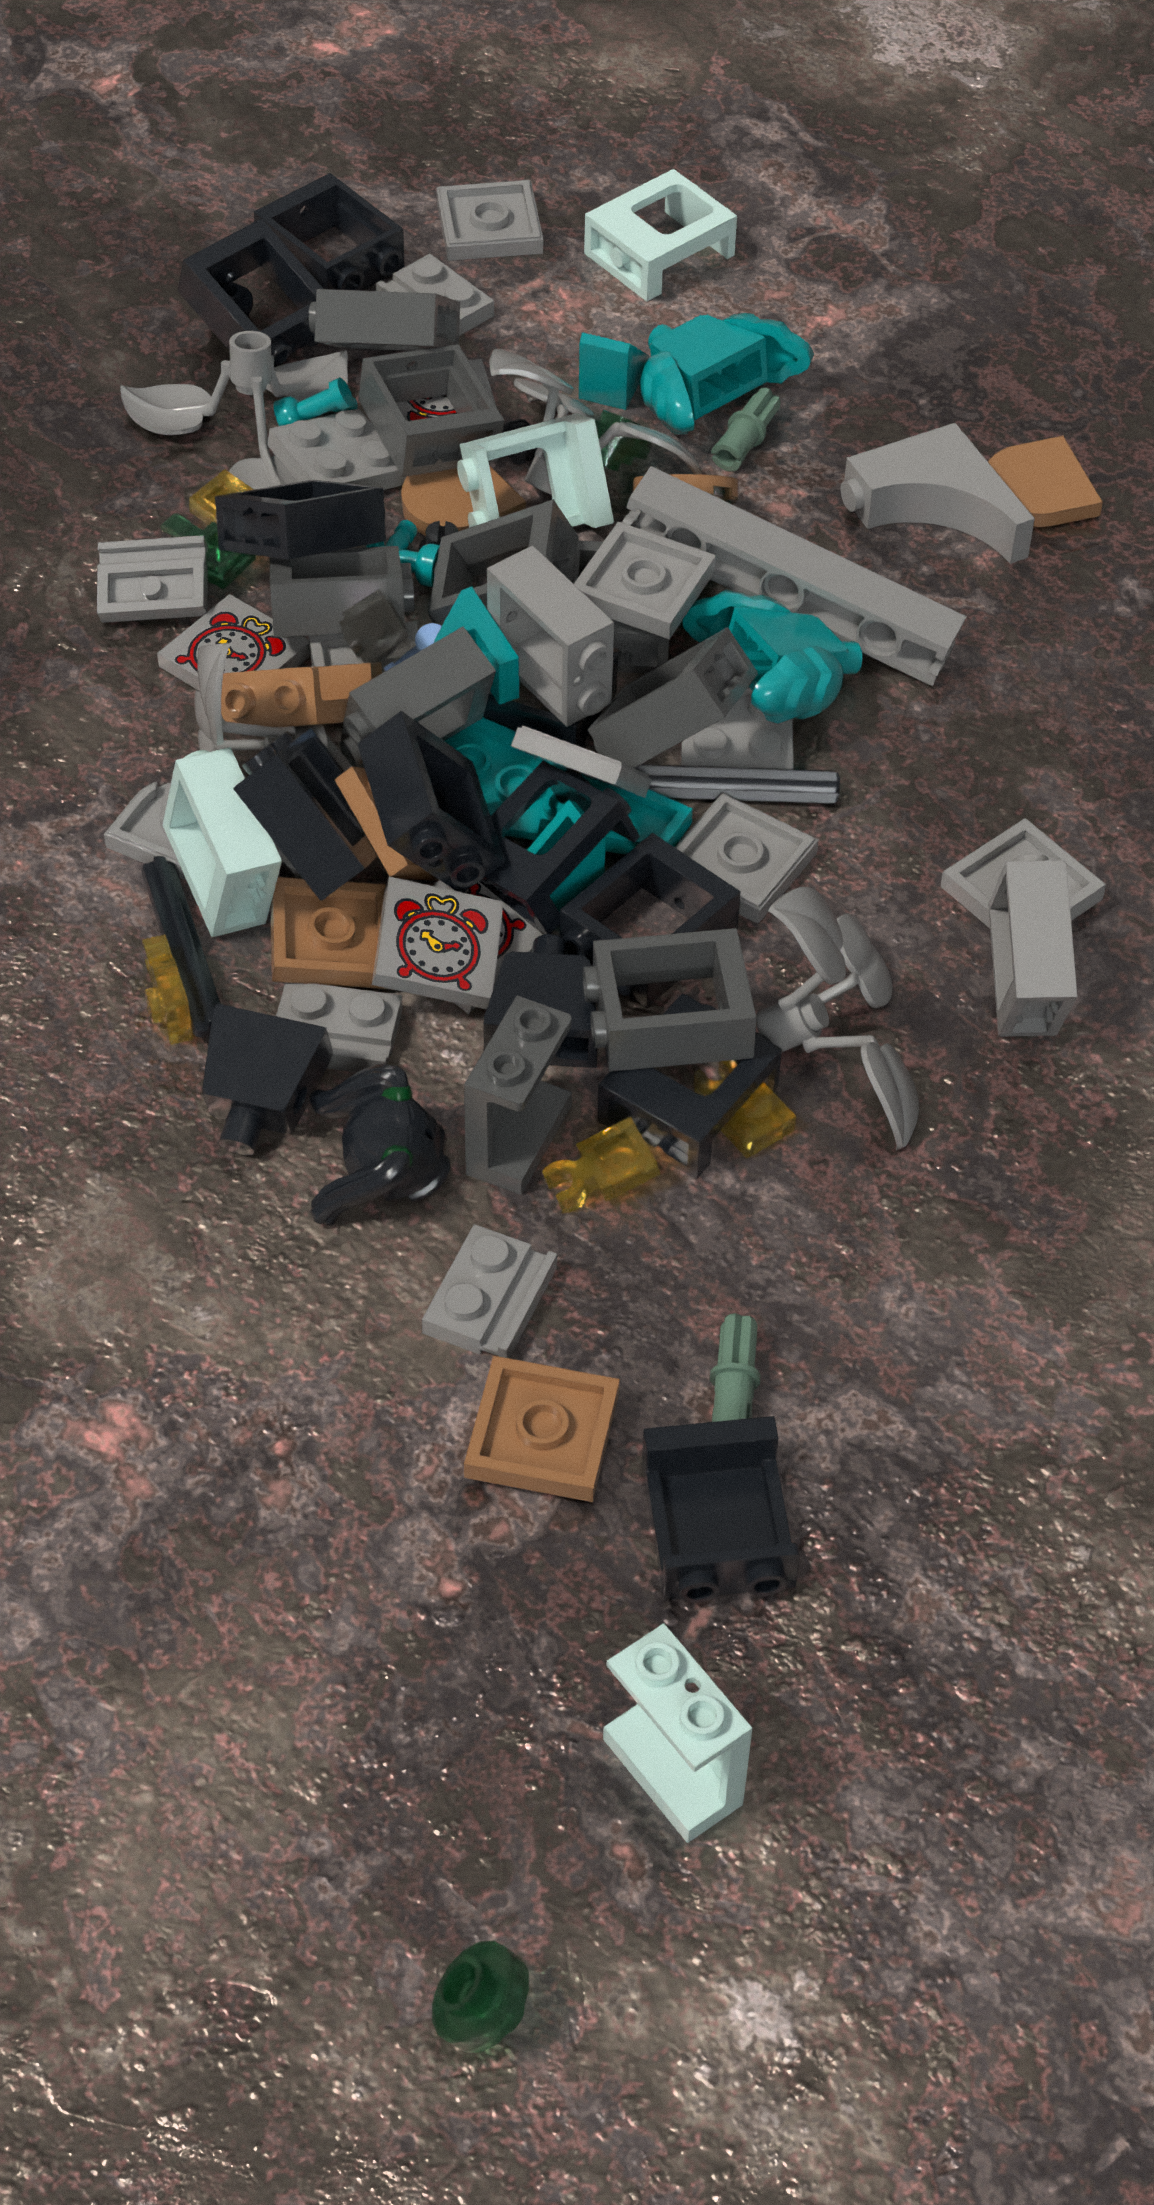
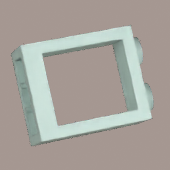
(220, 842)

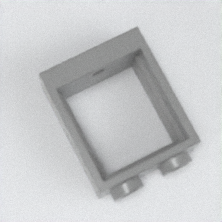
(555, 632)
(1032, 947)

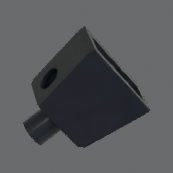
(551, 980)
(261, 1073)

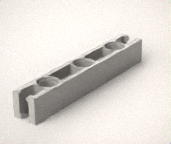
(807, 579)

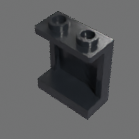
(718, 1509)

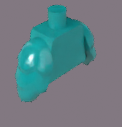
(714, 363)
(794, 653)

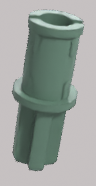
(745, 430)
(736, 1371)

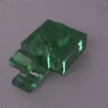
(222, 565)

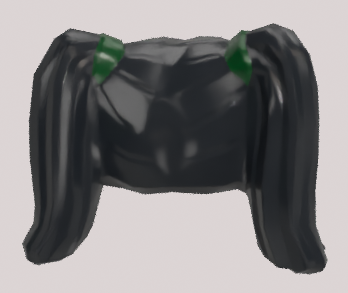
(386, 1142)

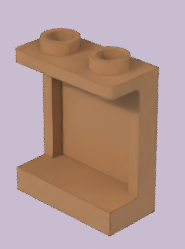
(293, 694)

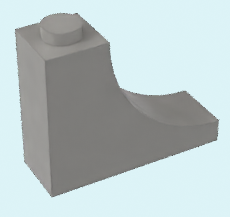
(938, 482)

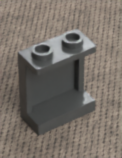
(507, 1105)

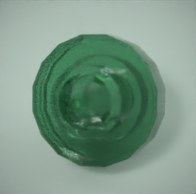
(620, 448)
(480, 1997)

